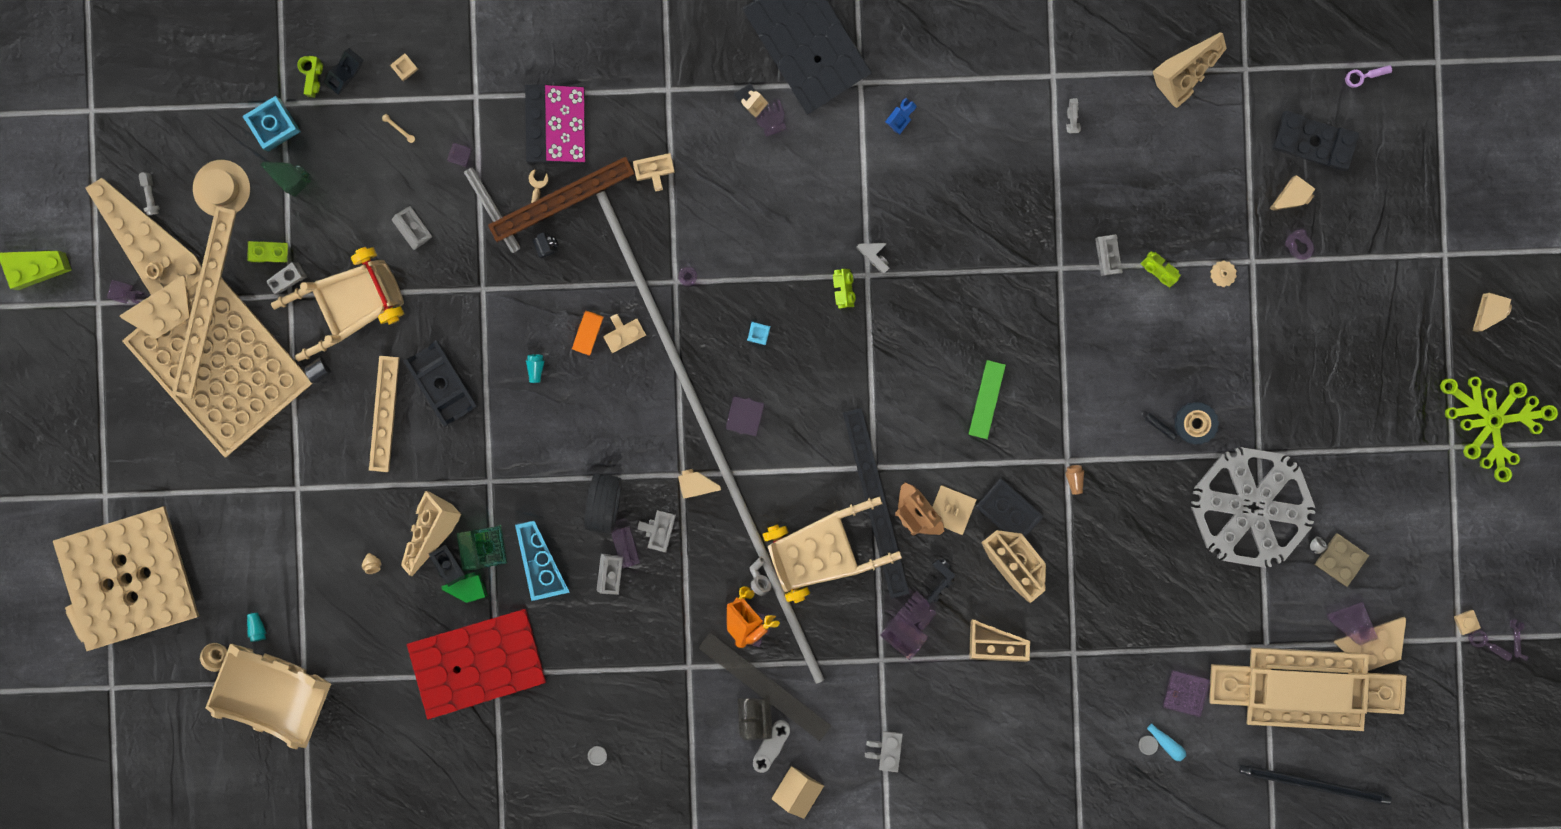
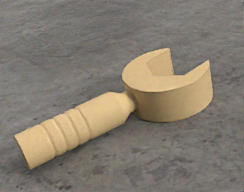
(538, 185)

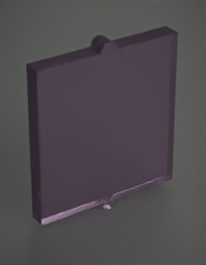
(744, 416)

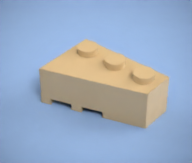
(994, 644)

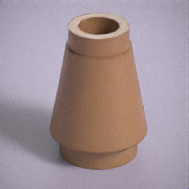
(1075, 478)

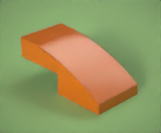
(587, 333)

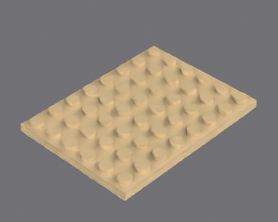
(241, 375)

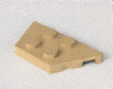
(161, 310)
(1384, 649)

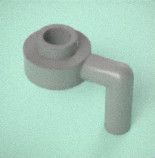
(760, 584)

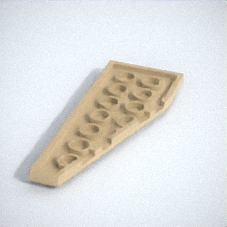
(143, 238)

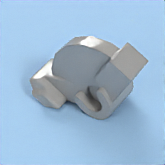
(1072, 114)

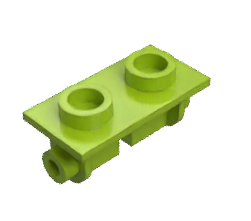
(1167, 275)
(844, 279)

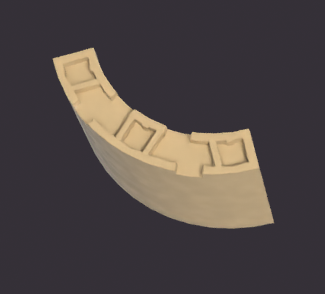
(268, 695)

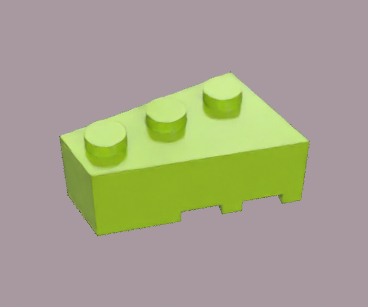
(30, 268)

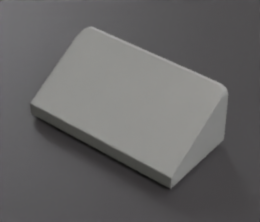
(411, 227)
(609, 574)

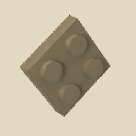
(1341, 560)

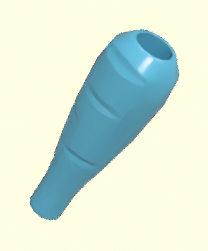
(1170, 746)

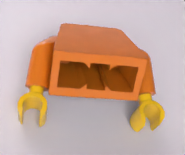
(743, 621)

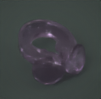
(1291, 244)

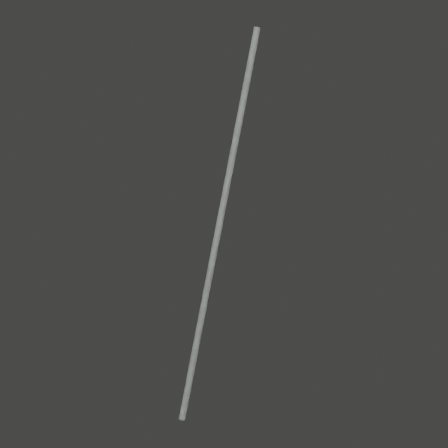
(709, 435)

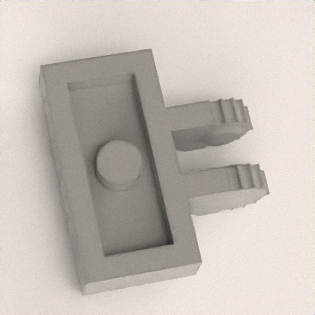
(889, 753)

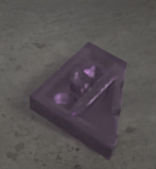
(1354, 623)

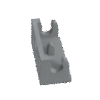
(1108, 255)

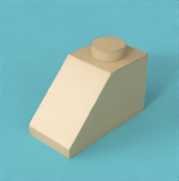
(1294, 194)
(1491, 311)
(696, 484)

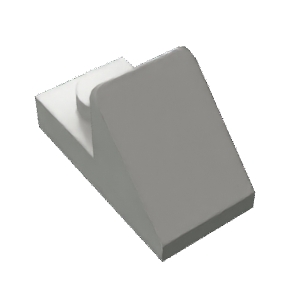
(870, 252)

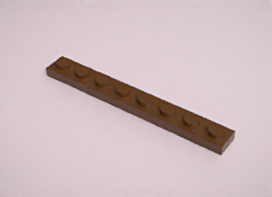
(561, 199)

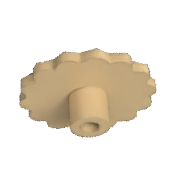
(1223, 273)

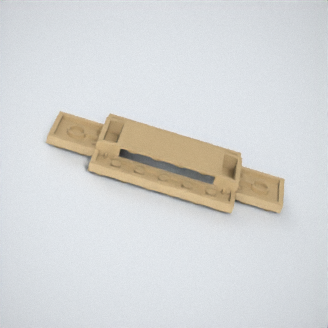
(1307, 697)

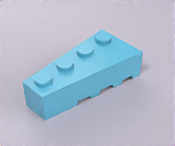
(540, 569)

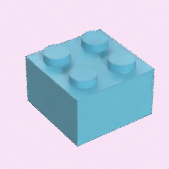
(271, 123)

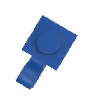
(899, 117)

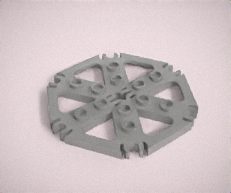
(1258, 524)

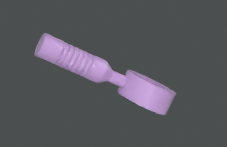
(1371, 74)

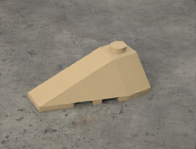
(1182, 72)
(432, 527)

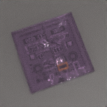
(1186, 693)

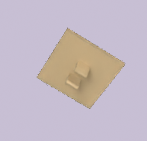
(953, 509)

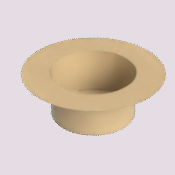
(221, 185)

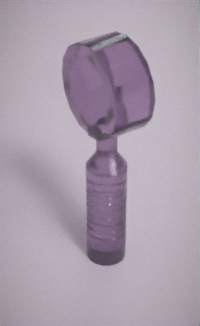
(1494, 648)

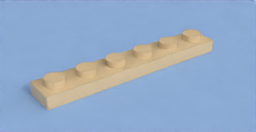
(384, 413)

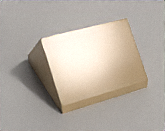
(797, 792)

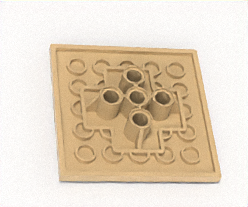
(94, 558)

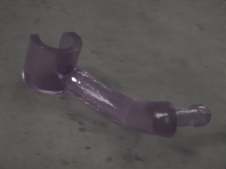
(1517, 644)

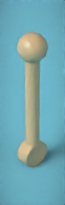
(410, 138)

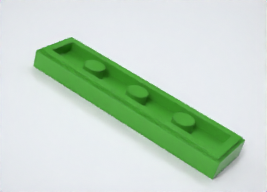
(986, 399)

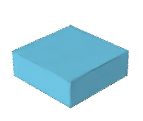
(758, 333)

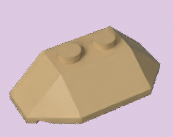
(1017, 562)

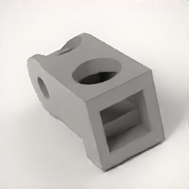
(286, 278)

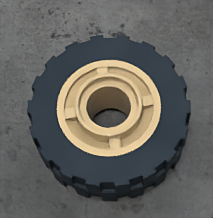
(1208, 426)

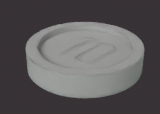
(1148, 745)
(597, 755)

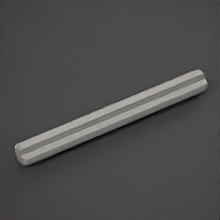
(489, 205)

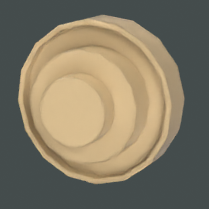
(213, 656)

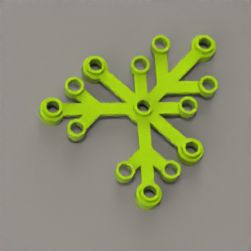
(1476, 406)

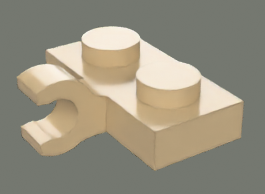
(654, 168)
(623, 334)

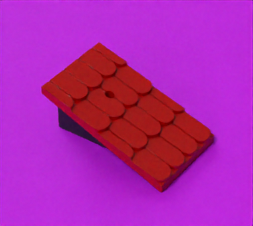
(493, 658)

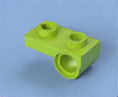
(311, 84)
(267, 252)

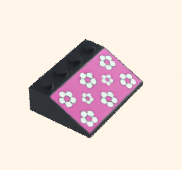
(555, 124)

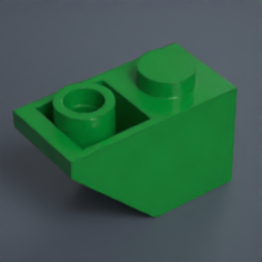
(467, 589)

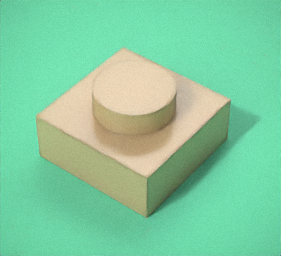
(404, 67)
(1467, 622)

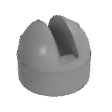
(1318, 545)

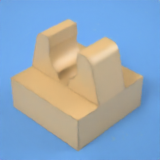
(755, 103)

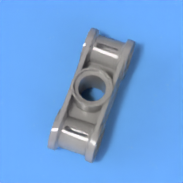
(771, 747)

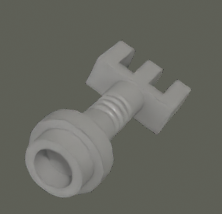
(146, 182)

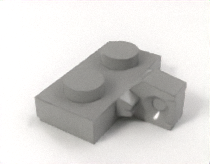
(658, 530)

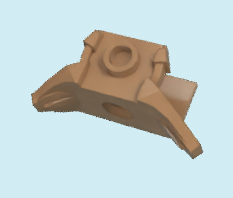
(909, 500)

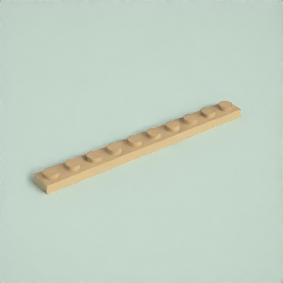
(204, 302)

